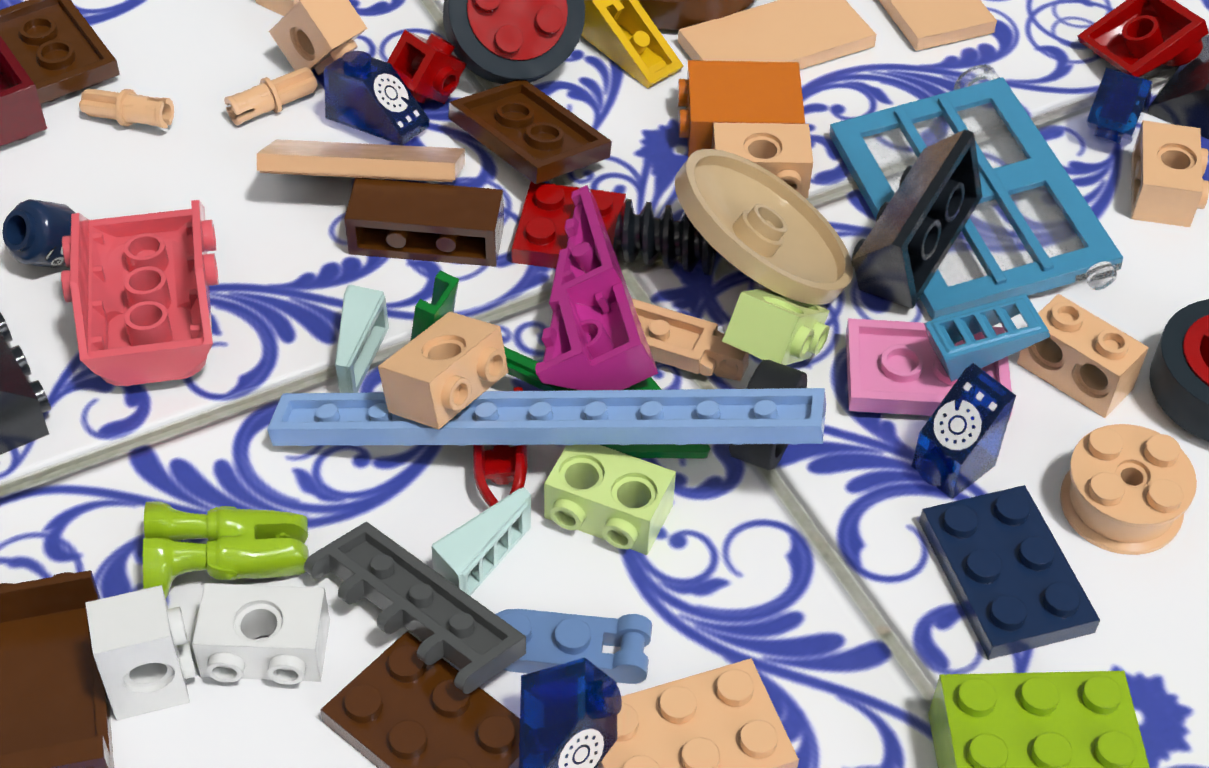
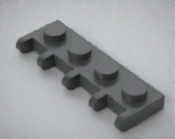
(422, 602)

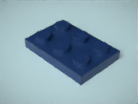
(1008, 572)

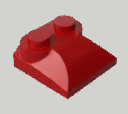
(1146, 35)

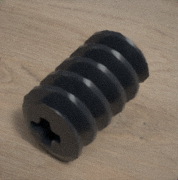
(662, 236)

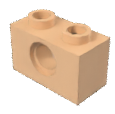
(318, 33)
(774, 146)
(1168, 174)
(443, 369)

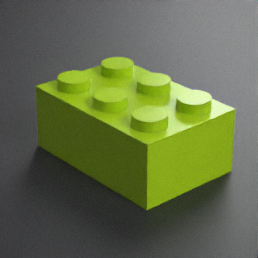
(1036, 721)

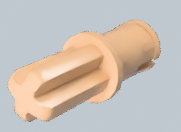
(270, 95)
(127, 107)

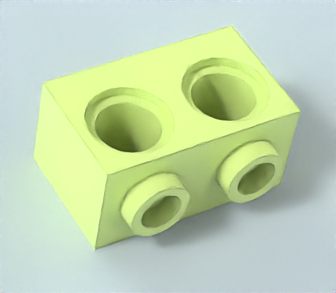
(776, 327)
(609, 496)

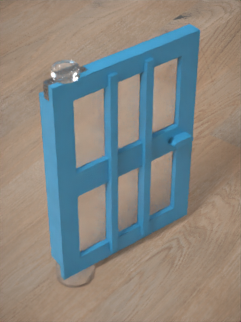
(1031, 219)

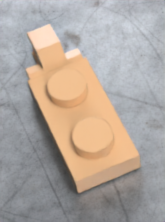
(689, 343)

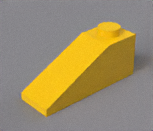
(630, 39)

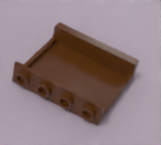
(49, 681)

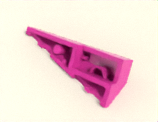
(594, 324)

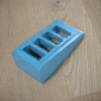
(962, 325)

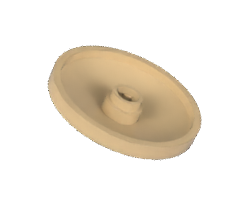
(763, 226)

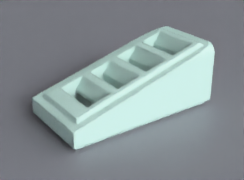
(360, 335)
(483, 542)

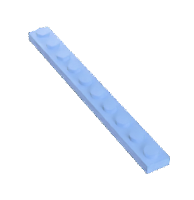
(562, 418)

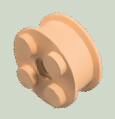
(1127, 489)

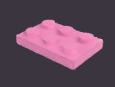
(897, 369)

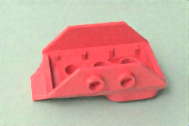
(142, 293)

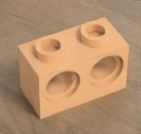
(1085, 356)

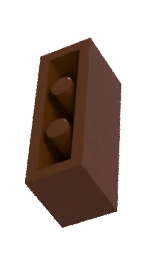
(425, 221)

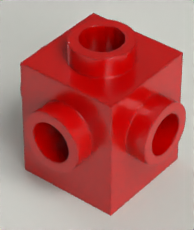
(427, 66)

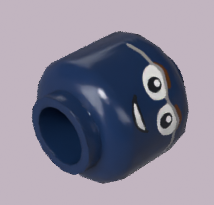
(36, 231)

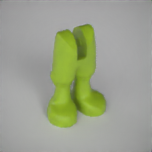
(238, 544)

